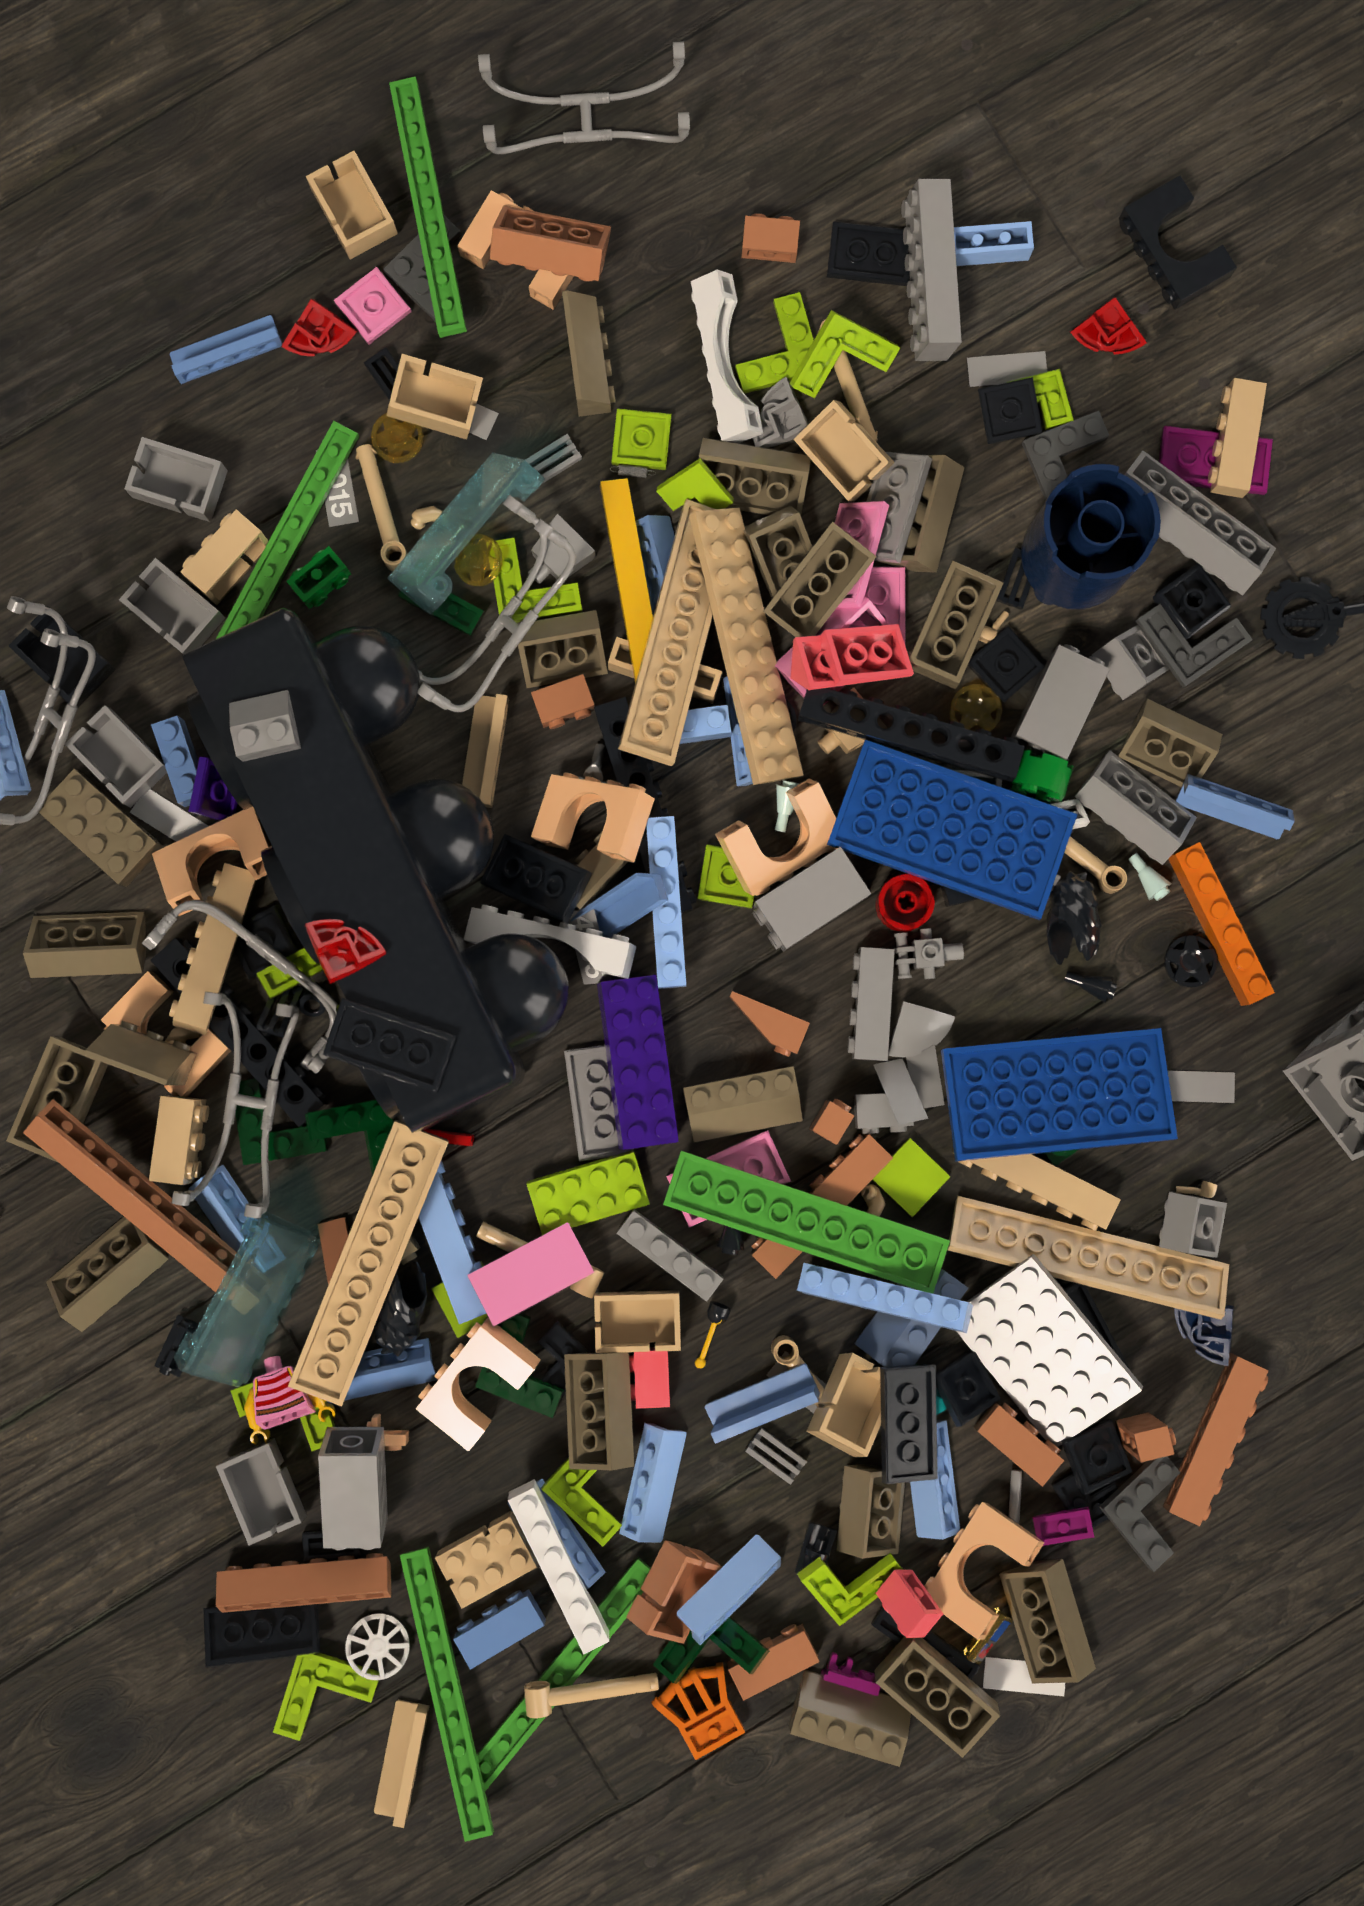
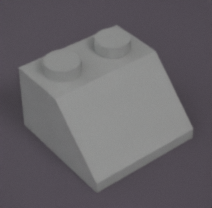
(1131, 662)
(263, 726)
(1192, 1225)

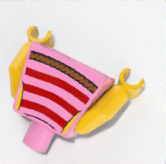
(274, 1403)

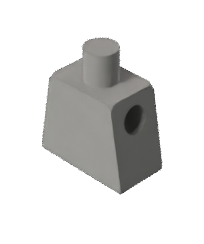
(556, 557)

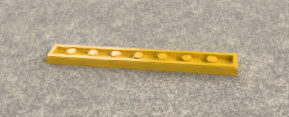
(628, 566)

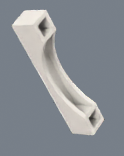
(715, 303)
(604, 954)
(557, 1566)

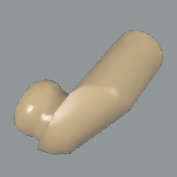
(424, 515)

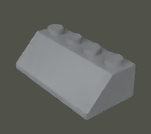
(1136, 807)

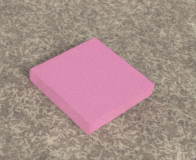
(372, 305)

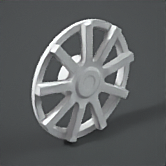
(377, 1646)

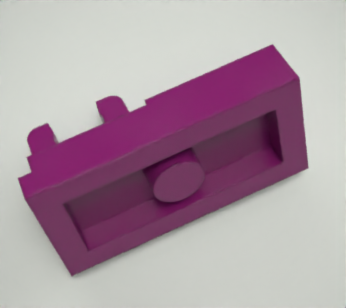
(1064, 1526)
(860, 1681)

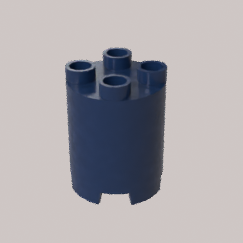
(1089, 537)

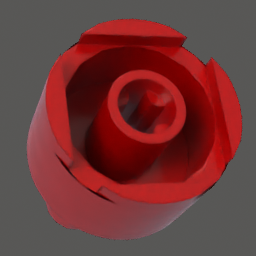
(918, 895)

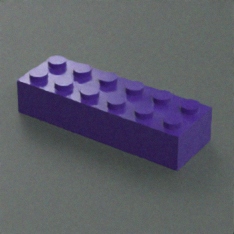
(637, 1062)

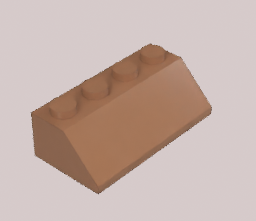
(549, 243)

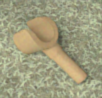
(988, 633)
(1207, 1190)

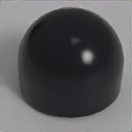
(305, 996)

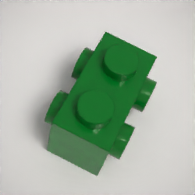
(319, 578)

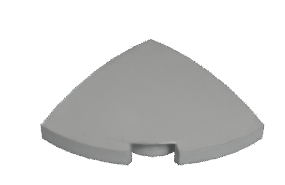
(781, 416)
(918, 1030)

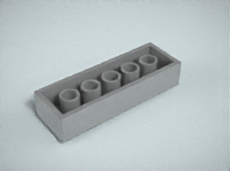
(932, 270)
(1202, 527)

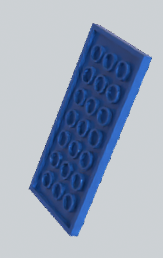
(952, 829)
(1058, 1094)

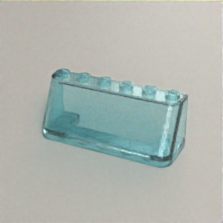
(248, 1301)

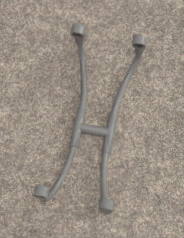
(585, 101)
(504, 619)
(47, 713)
(314, 1058)
(234, 1098)

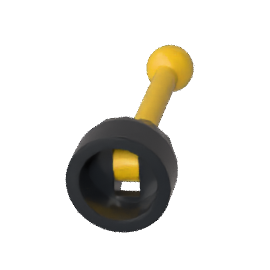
(717, 1314)

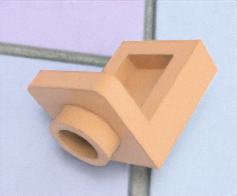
(392, 1438)

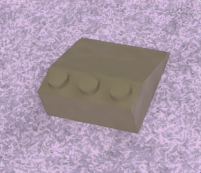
(143, 1054)

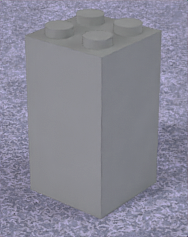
(1060, 702)
(810, 900)
(353, 1487)

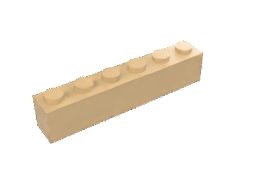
(214, 950)
(1053, 1186)

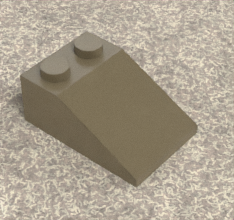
(778, 546)

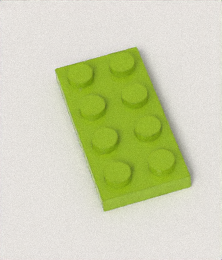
(588, 1192)

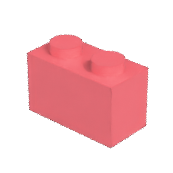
(651, 1379)
(909, 1604)

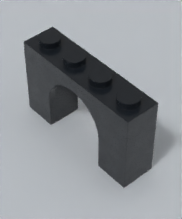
(1178, 279)

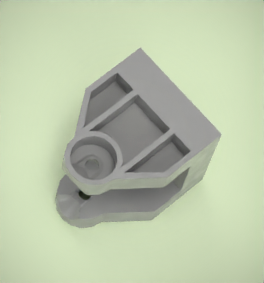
(1327, 1082)

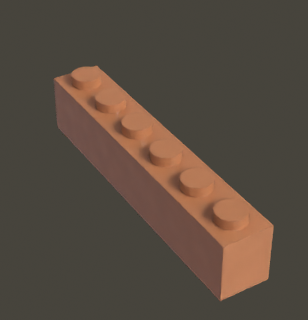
(841, 1185)
(1215, 1440)
(303, 1583)

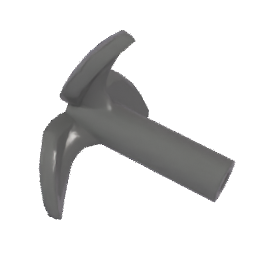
(594, 769)

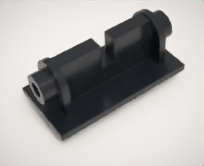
(177, 1333)

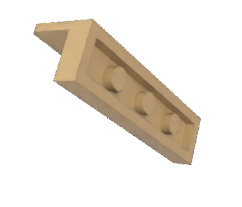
(485, 747)
(401, 1761)

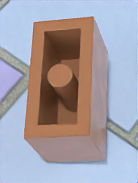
(770, 238)
(563, 701)
(832, 1120)

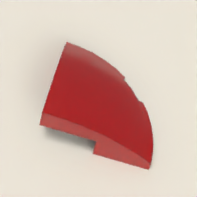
(1109, 330)
(318, 332)
(342, 948)

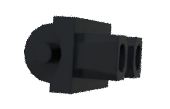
(816, 1543)

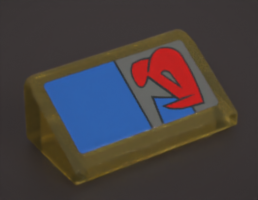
(979, 1649)

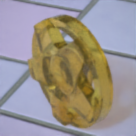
(396, 438)
(478, 561)
(976, 708)

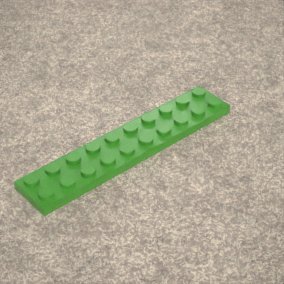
(806, 1222)

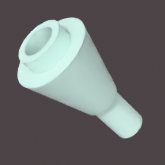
(784, 805)
(1153, 883)

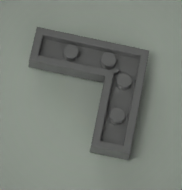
(409, 270)
(1047, 448)
(1182, 660)
(1125, 1509)

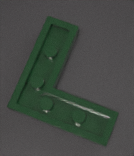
(454, 612)
(351, 1119)
(281, 1143)
(533, 1393)
(729, 1637)

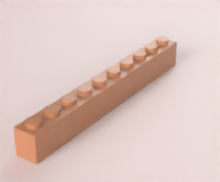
(131, 1193)

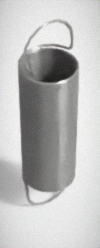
(636, 471)

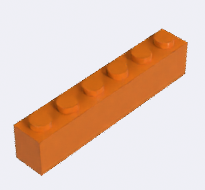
(1221, 924)

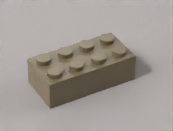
(954, 624)
(99, 828)
(62, 1076)
(937, 1693)

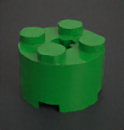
(1042, 776)

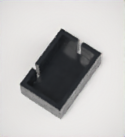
(44, 659)

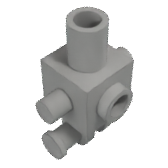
(926, 954)

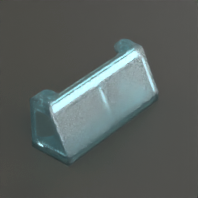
(423, 568)

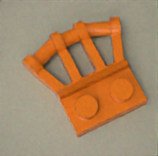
(709, 1727)

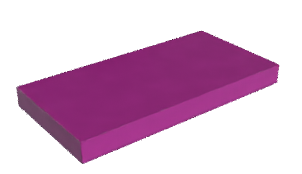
(1190, 457)

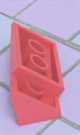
(850, 657)

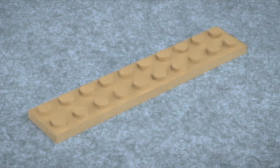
(746, 645)
(671, 652)
(1090, 1257)
(368, 1263)

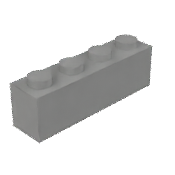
(872, 1004)
(670, 1255)

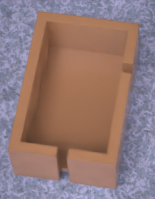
(667, 1587)

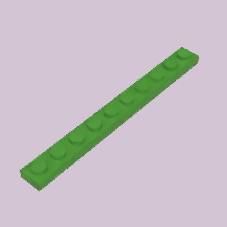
(428, 207)
(292, 528)
(560, 1673)
(447, 1694)

